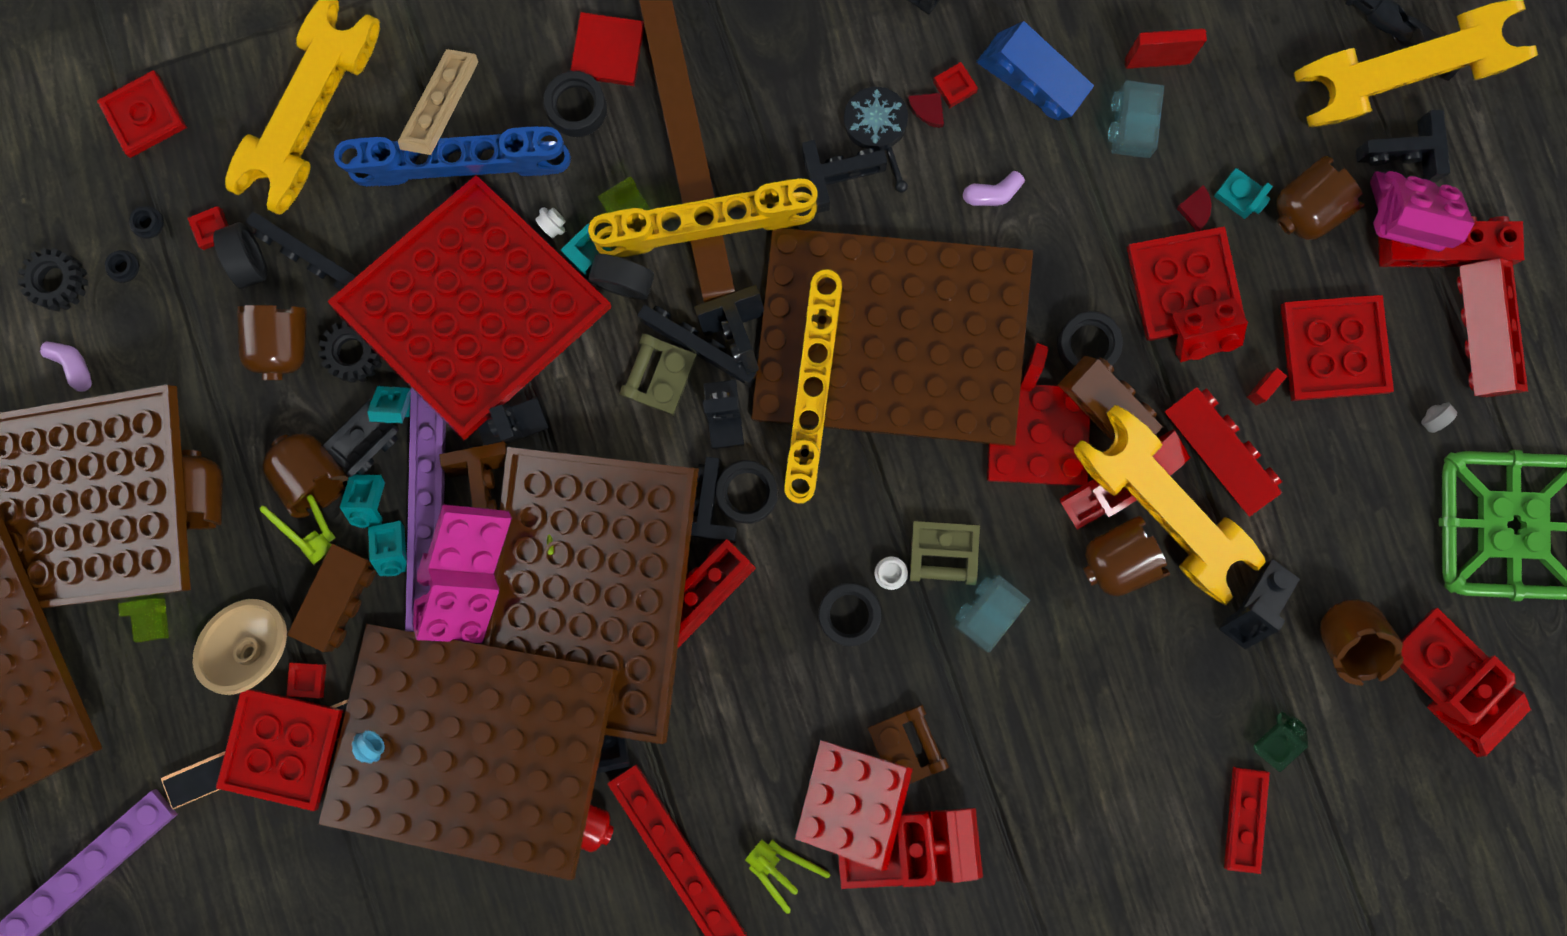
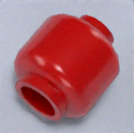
(597, 829)

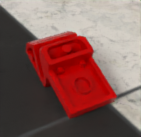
(1467, 687)
(925, 850)

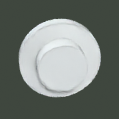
(551, 221)
(891, 573)

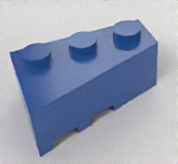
(1036, 71)

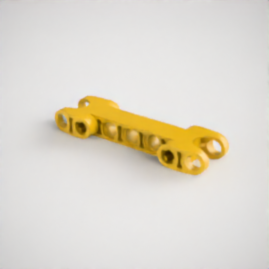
(1476, 44)
(302, 105)
(629, 221)
(803, 438)
(1131, 466)

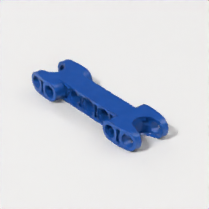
(514, 151)

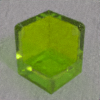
(623, 196)
(147, 618)

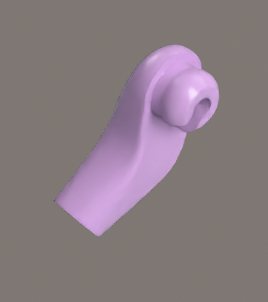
(993, 194)
(72, 362)

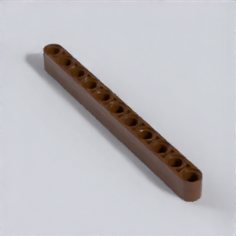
(685, 140)

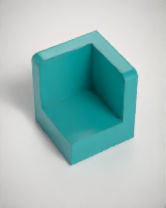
(582, 251)

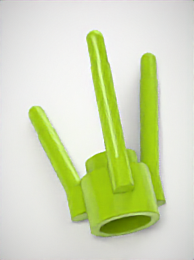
(313, 545)
(763, 861)

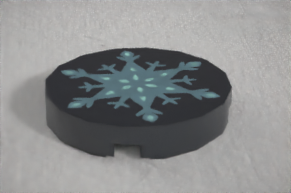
(876, 118)

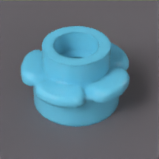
(368, 747)

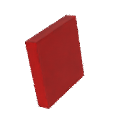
(608, 48)
(1165, 48)
(141, 114)

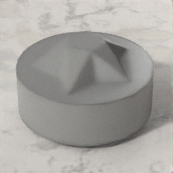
(1439, 417)

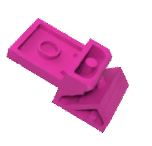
(1419, 211)
(460, 574)

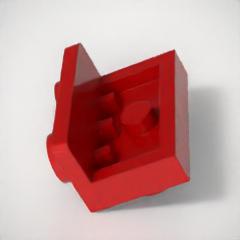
(1209, 329)

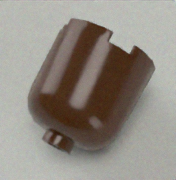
(1318, 200)
(271, 339)
(302, 467)
(201, 491)
(1124, 559)
(1360, 642)

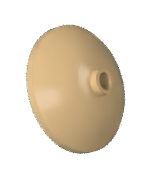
(239, 646)

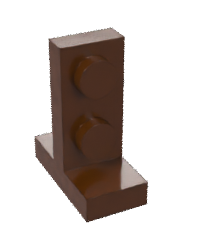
(478, 464)

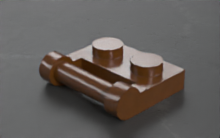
(895, 746)

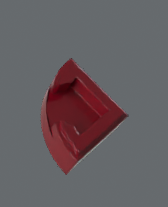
(927, 108)
(1196, 208)

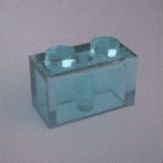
(1137, 119)
(991, 612)

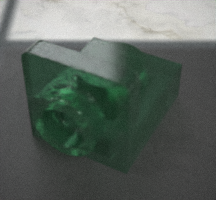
(1283, 742)

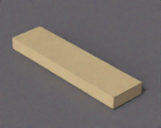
(438, 102)

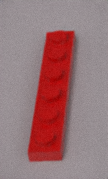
(674, 854)

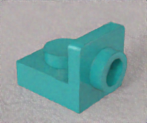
(1243, 194)
(389, 405)
(362, 500)
(388, 548)

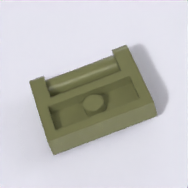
(669, 377)
(944, 541)

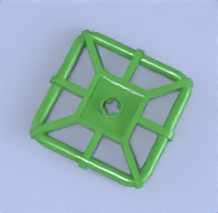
(1494, 513)

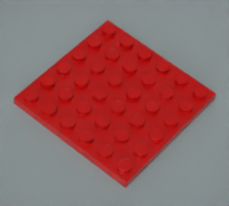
(469, 306)

